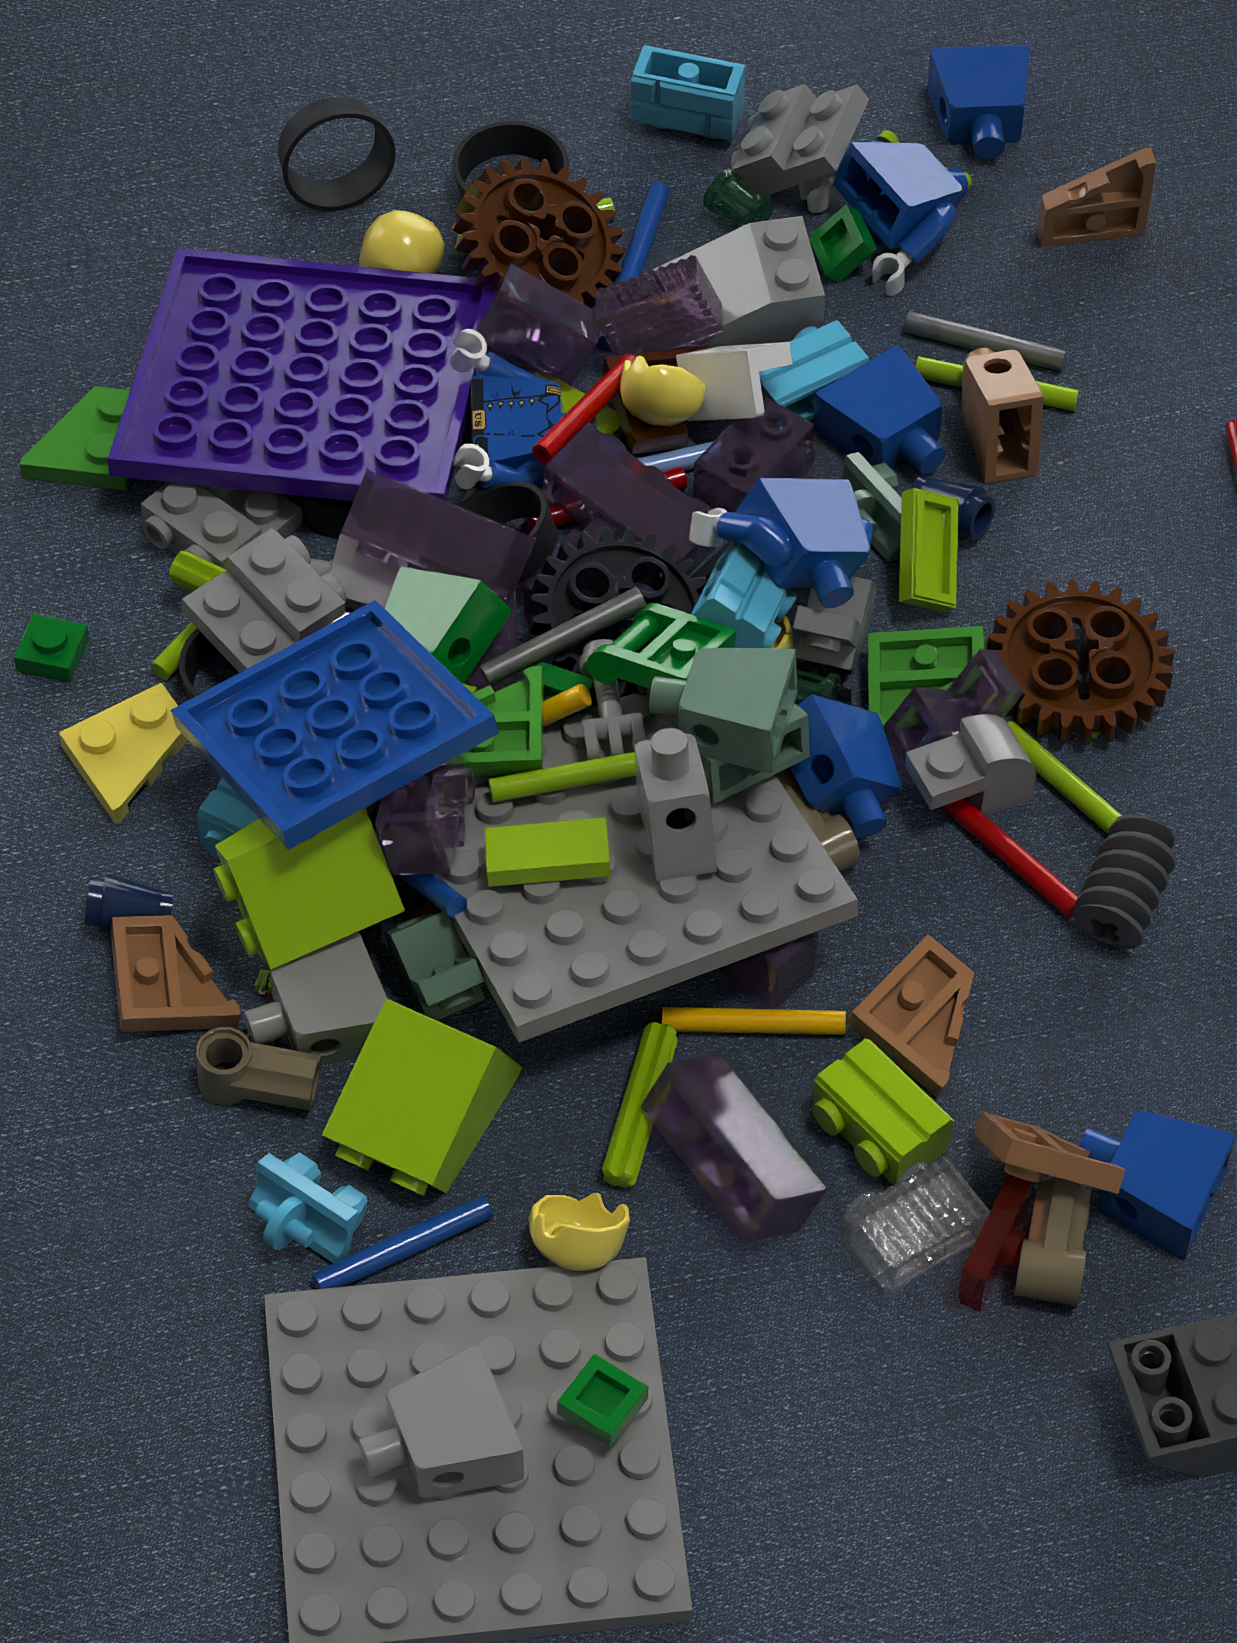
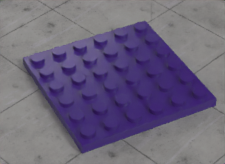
(299, 377)

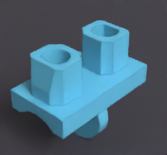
(302, 1210)

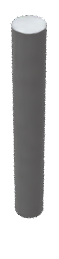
(976, 338)
(563, 636)

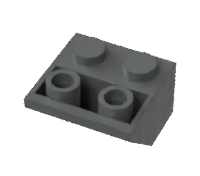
(1183, 1394)

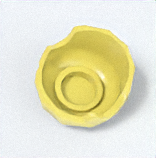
(402, 243)
(660, 392)
(577, 1232)

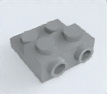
(797, 137)
(214, 519)
(264, 600)

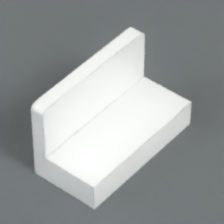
(733, 377)

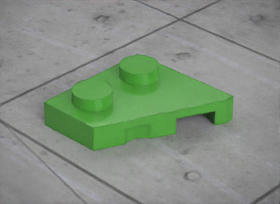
(80, 443)
(916, 659)
(520, 728)

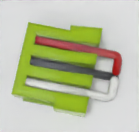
(263, 983)

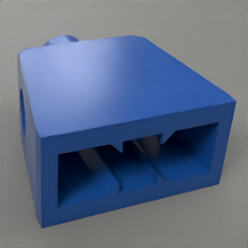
(979, 94)
(883, 413)
(847, 765)
(1167, 1178)

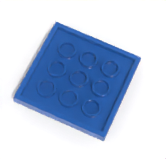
(334, 723)

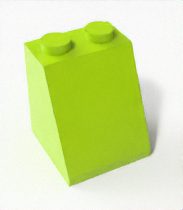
(306, 893)
(419, 1099)

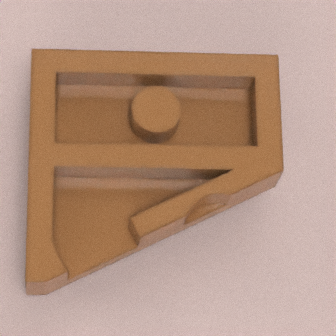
(1100, 204)
(163, 979)
(918, 1013)
(1034, 1152)

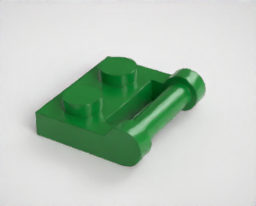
(673, 639)

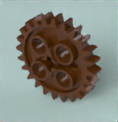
(552, 231)
(1120, 653)

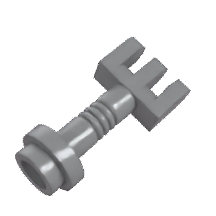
(611, 722)

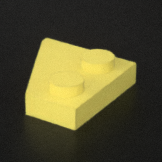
(124, 747)

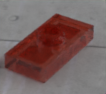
(997, 1242)

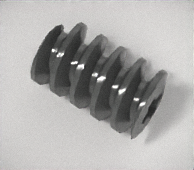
(1126, 881)

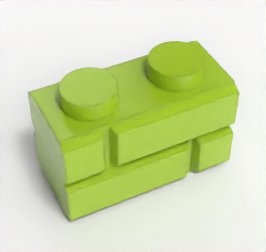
(880, 1112)

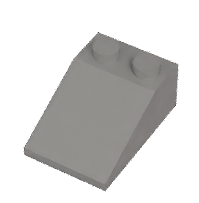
(763, 281)

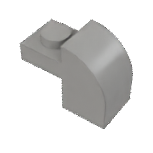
(837, 633)
(977, 764)

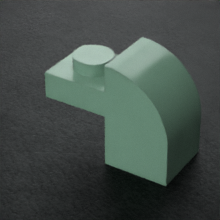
(435, 964)

